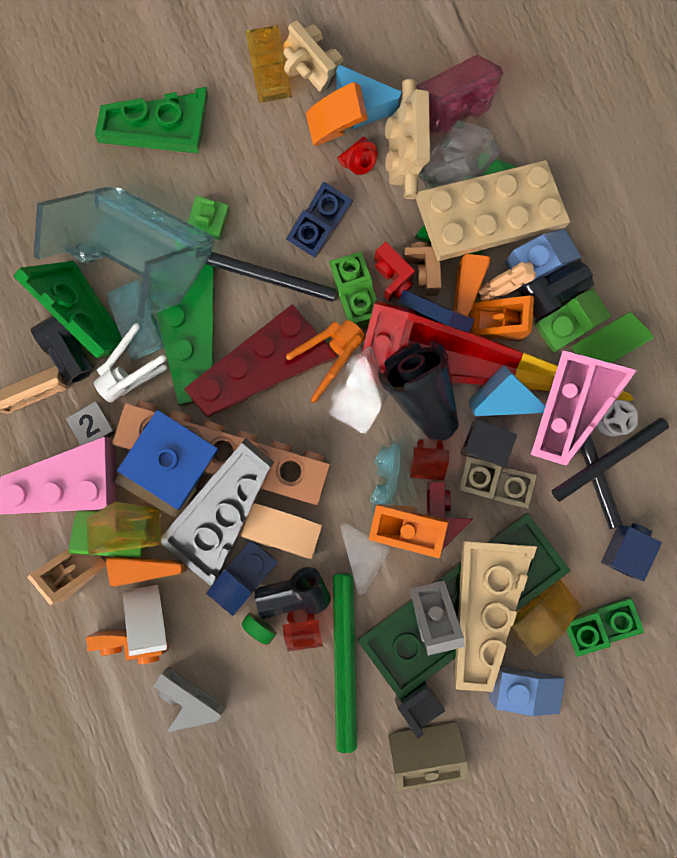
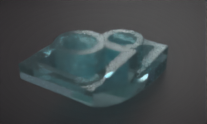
(124, 306)
(388, 468)

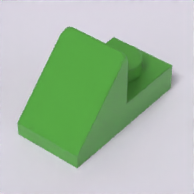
(573, 320)

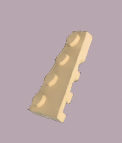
(488, 600)

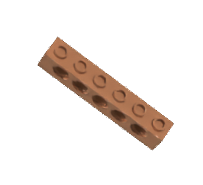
(305, 488)

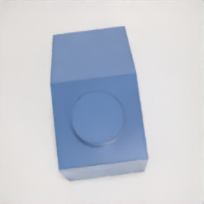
(547, 254)
(527, 692)

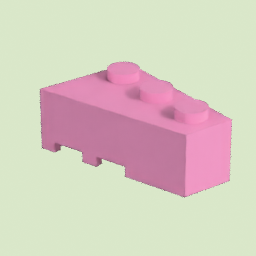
(576, 404)
(64, 482)

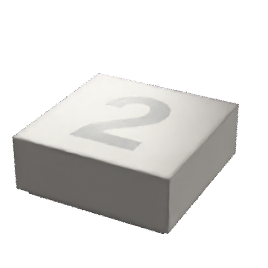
(90, 424)

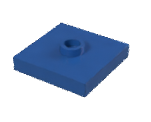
(168, 460)

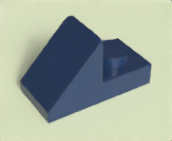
(242, 577)

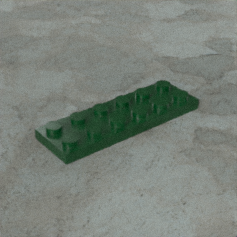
(396, 640)

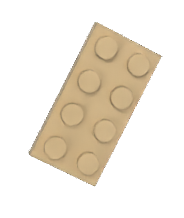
(492, 210)

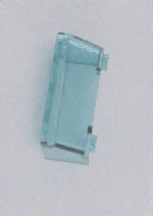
(130, 233)

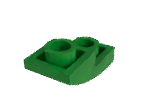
(603, 626)

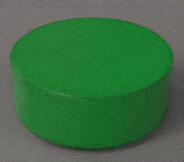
(258, 629)

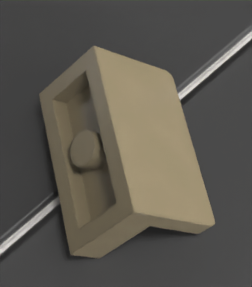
(428, 760)

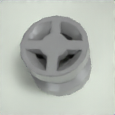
(623, 415)

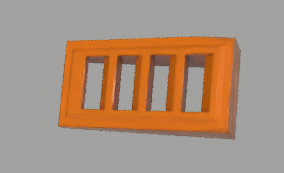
(469, 278)
(135, 569)

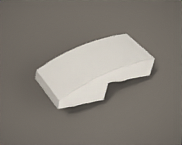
(144, 620)

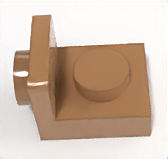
(430, 272)

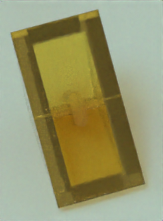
(123, 528)

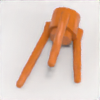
(344, 342)

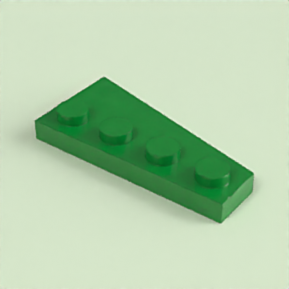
(189, 333)

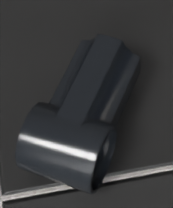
(558, 288)
(63, 349)
(303, 591)

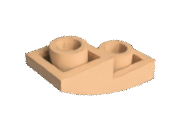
(281, 531)

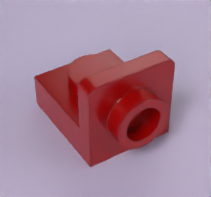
(393, 266)

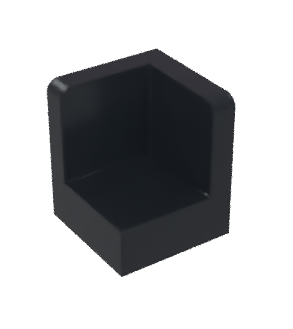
(488, 443)
(419, 708)

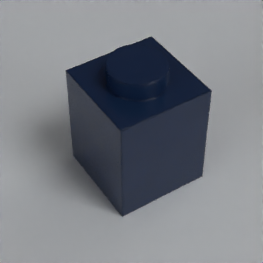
(632, 551)

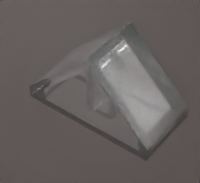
(364, 556)

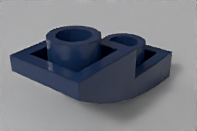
(319, 220)

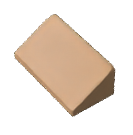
(31, 390)

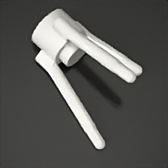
(116, 381)

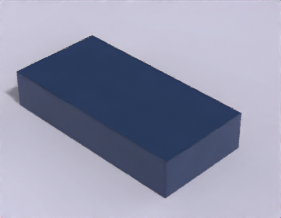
(436, 311)

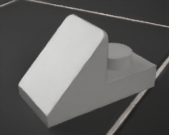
(436, 618)
(197, 705)

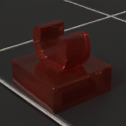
(429, 462)
(302, 634)

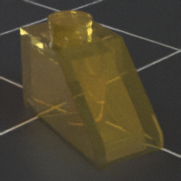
(545, 618)

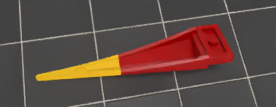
(470, 355)

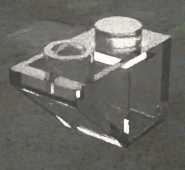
(460, 156)
(362, 395)

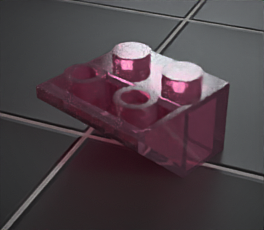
(461, 92)

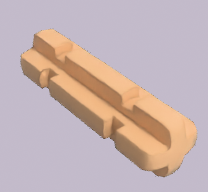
(507, 282)

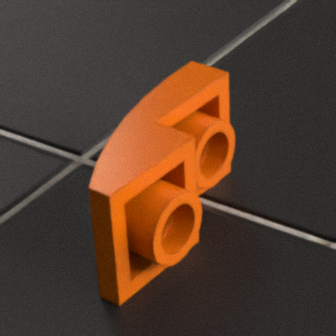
(335, 113)
(111, 642)

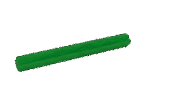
(344, 663)

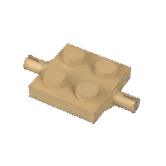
(408, 139)

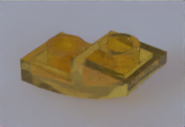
(268, 63)

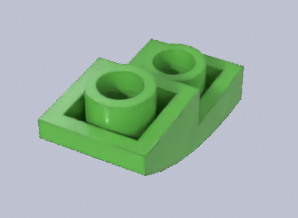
(354, 288)

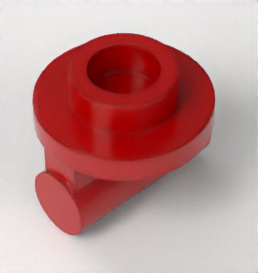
(359, 157)

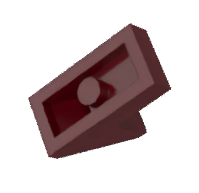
(440, 501)

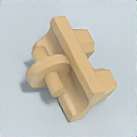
(307, 57)

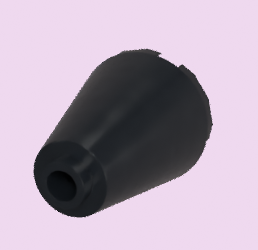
(423, 388)

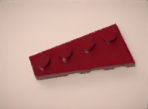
(259, 364)

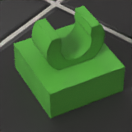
(209, 216)

